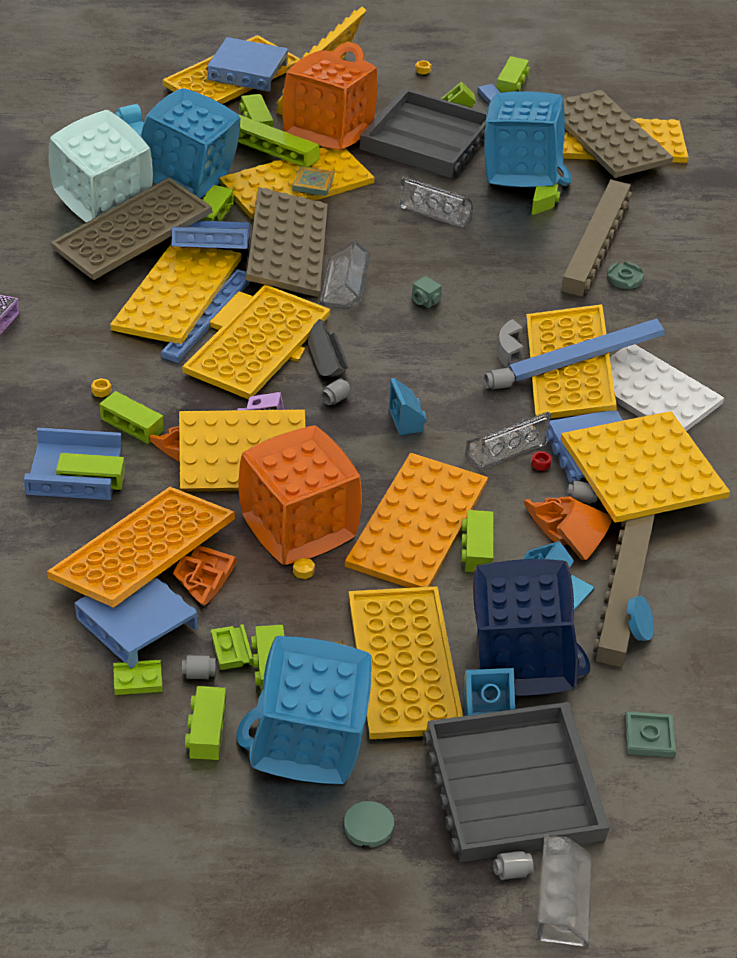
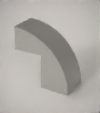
(509, 344)

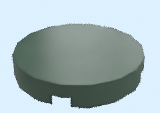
(625, 275)
(369, 824)

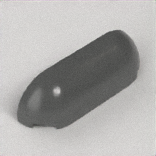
(326, 351)

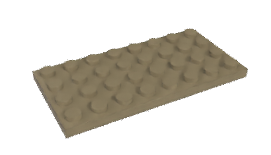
(612, 135)
(131, 228)
(287, 242)

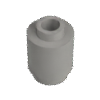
(499, 378)
(335, 392)
(582, 492)
(198, 667)
(513, 865)

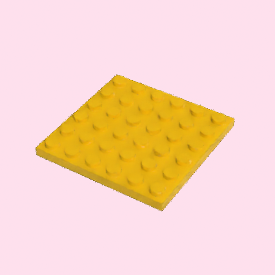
(644, 466)

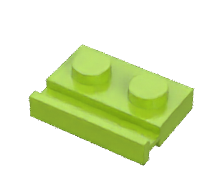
(231, 647)
(142, 678)

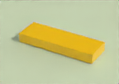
(229, 310)

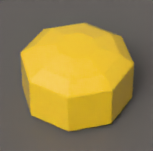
(423, 67)
(101, 387)
(303, 568)

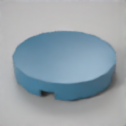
(641, 618)

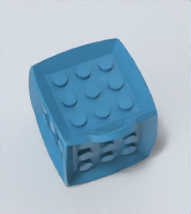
(191, 140)
(525, 140)
(309, 710)

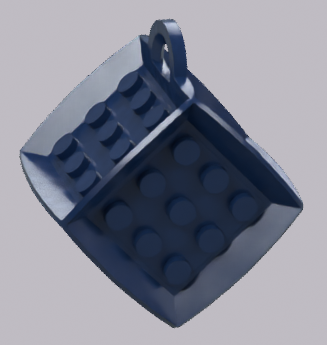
(528, 624)

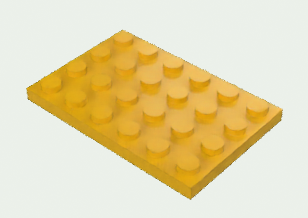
(216, 439)

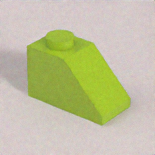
(461, 95)
(545, 198)

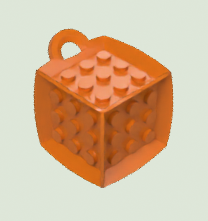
(330, 97)
(300, 494)

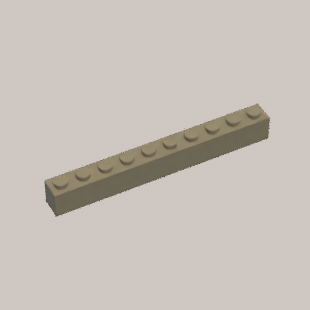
(596, 238)
(624, 585)

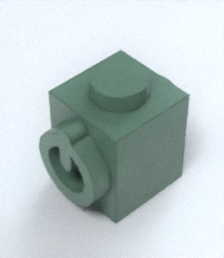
(426, 292)

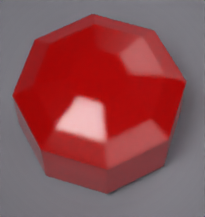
(541, 460)

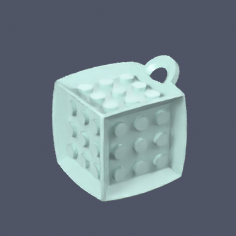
(98, 164)

